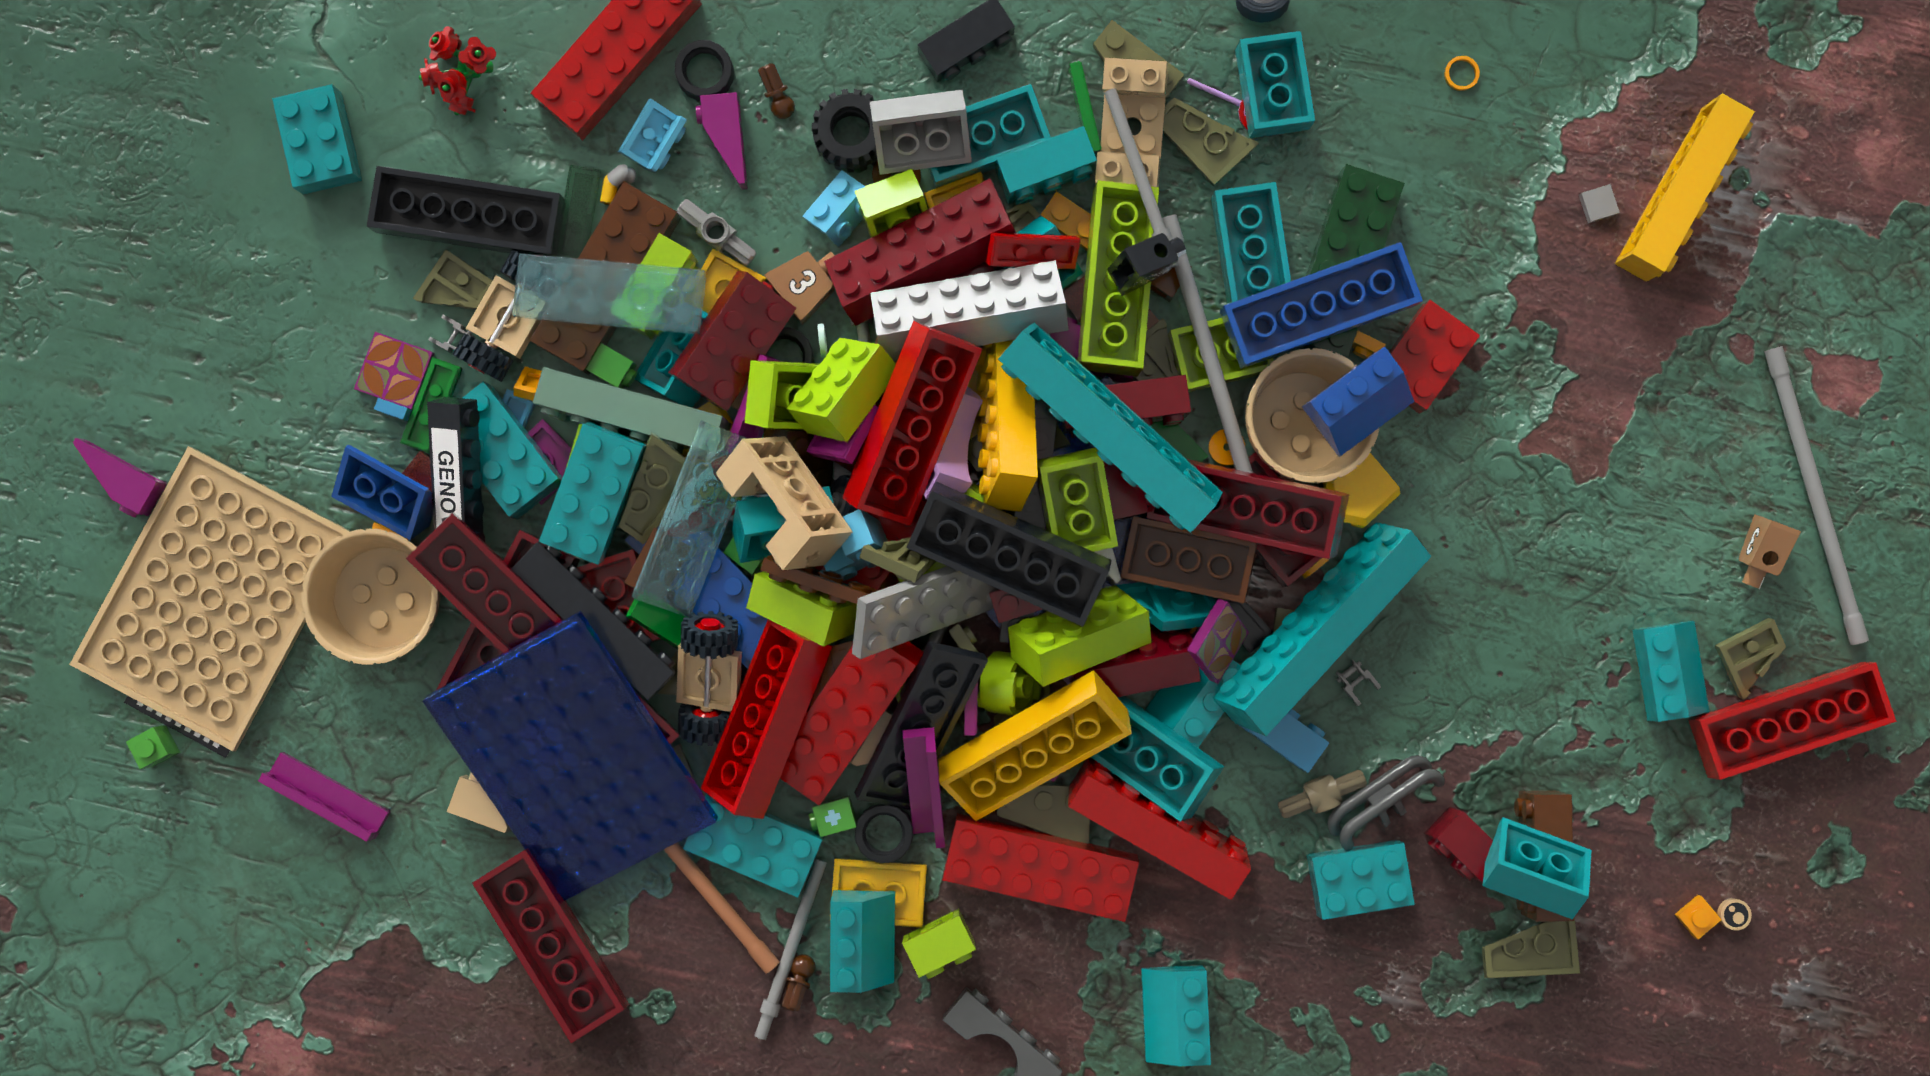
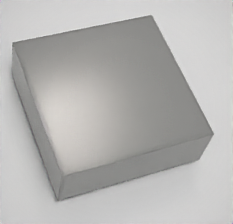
(1599, 203)

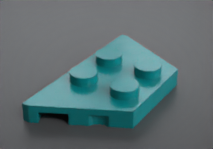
(1169, 607)

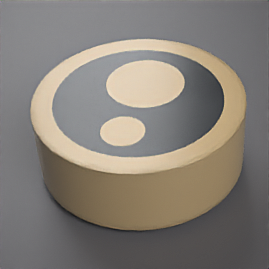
(1734, 914)

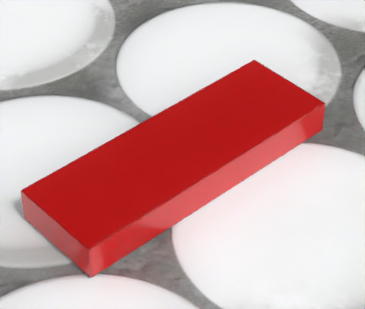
(1030, 249)

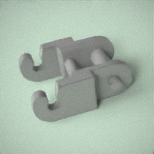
(457, 328)
(1348, 688)

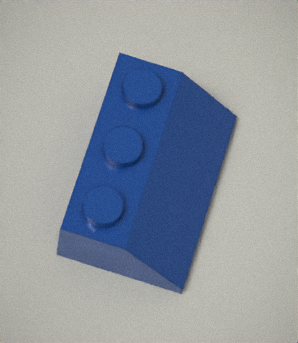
(1360, 401)
(383, 494)

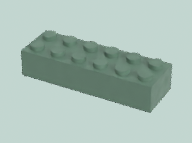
(620, 410)

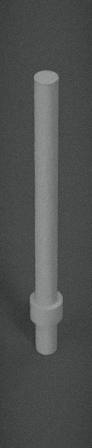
(1136, 164)
(771, 1006)

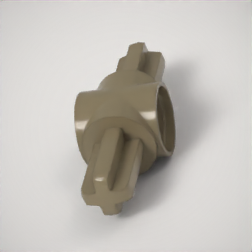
(1322, 793)

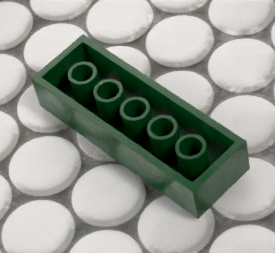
(1353, 227)

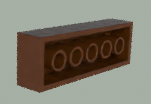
(621, 236)

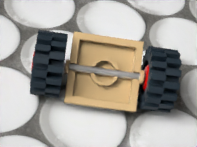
(497, 326)
(707, 675)

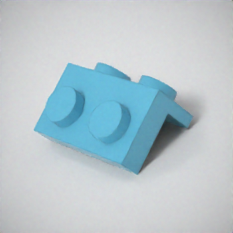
(653, 136)
(836, 209)

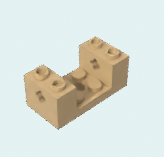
(1143, 97)
(812, 523)

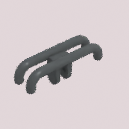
(1382, 797)

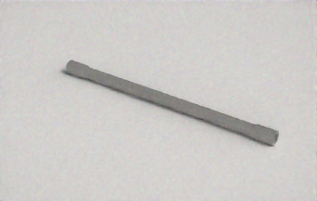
(1209, 353)
(1851, 616)

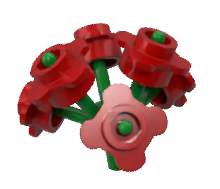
(456, 81)

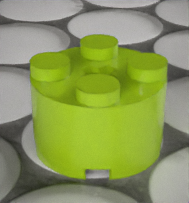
(1006, 686)

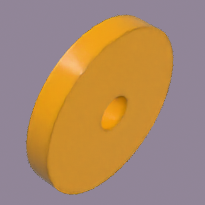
(1217, 451)

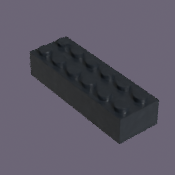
(465, 212)
(1009, 554)

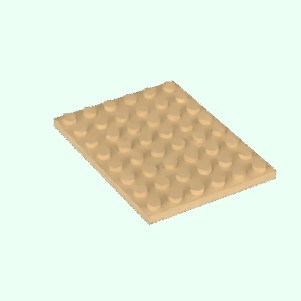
(207, 600)

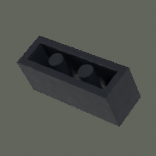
(966, 40)

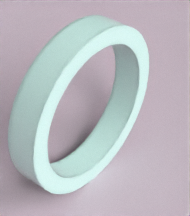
(822, 340)

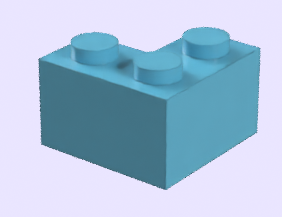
(865, 531)

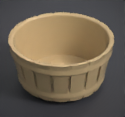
(1282, 429)
(368, 598)

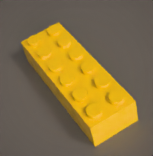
(1685, 188)
(1005, 433)
(1034, 746)

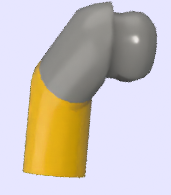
(614, 180)

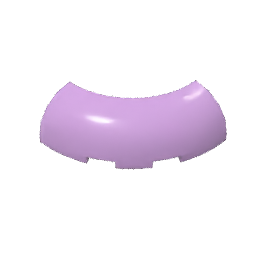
(952, 462)

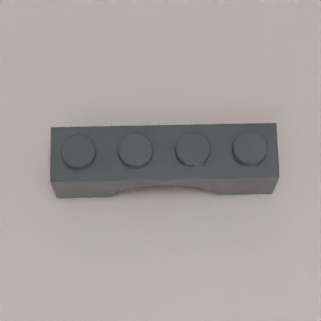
(973, 1016)

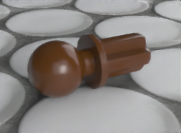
(781, 105)
(802, 968)

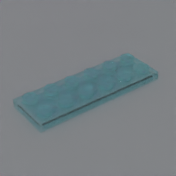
(609, 293)
(690, 525)

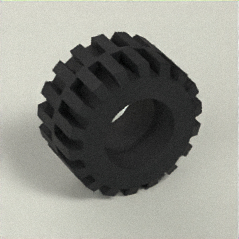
(825, 120)

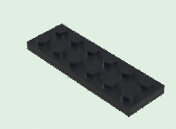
(930, 700)

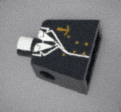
(1145, 262)

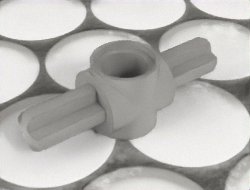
(704, 222)

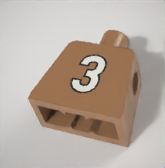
(803, 283)
(1766, 539)

